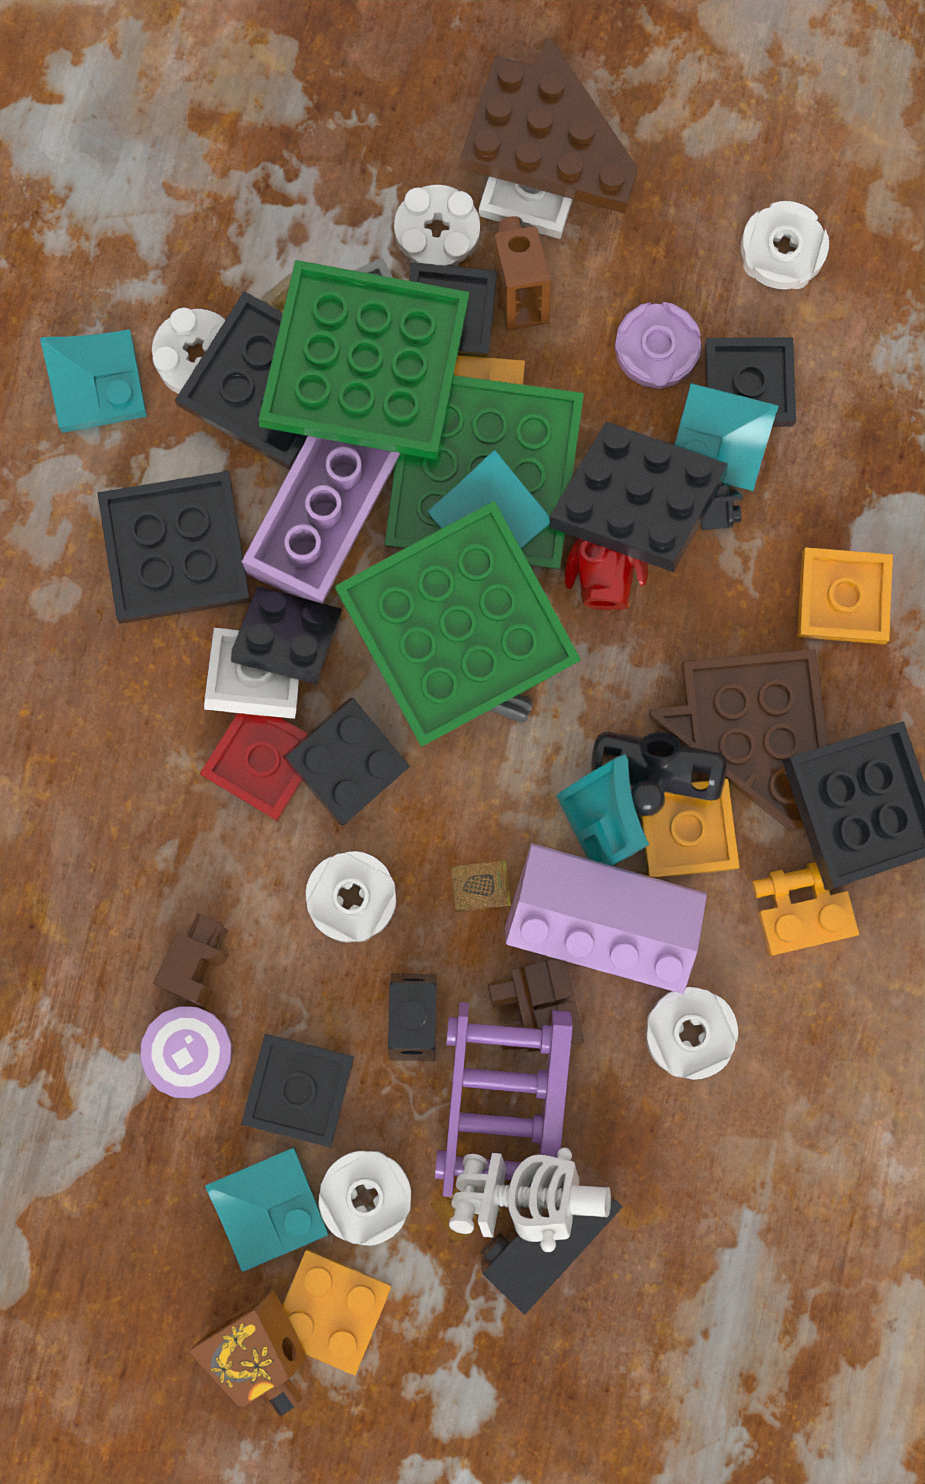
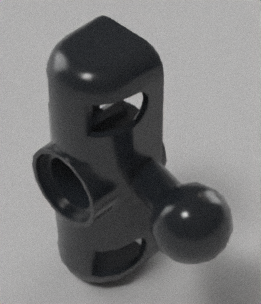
(661, 765)

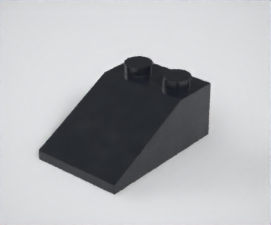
(525, 1270)

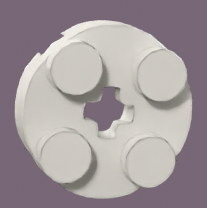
(443, 204)
(780, 269)
(174, 337)
(343, 872)
(714, 1045)
(358, 1223)

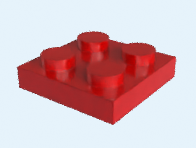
(252, 765)

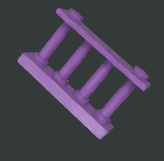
(547, 1085)

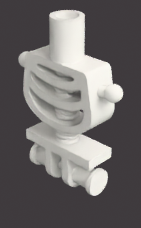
(552, 1187)

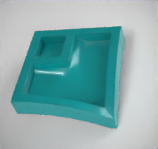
(94, 379)
(728, 430)
(492, 482)
(604, 813)
(267, 1209)

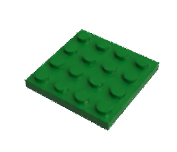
(364, 359)
(524, 424)
(457, 623)

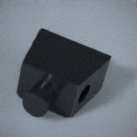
(412, 1017)

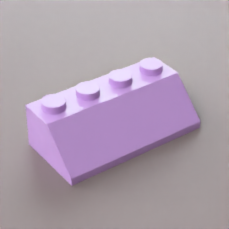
(317, 516)
(606, 918)

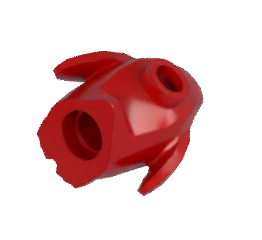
(603, 575)

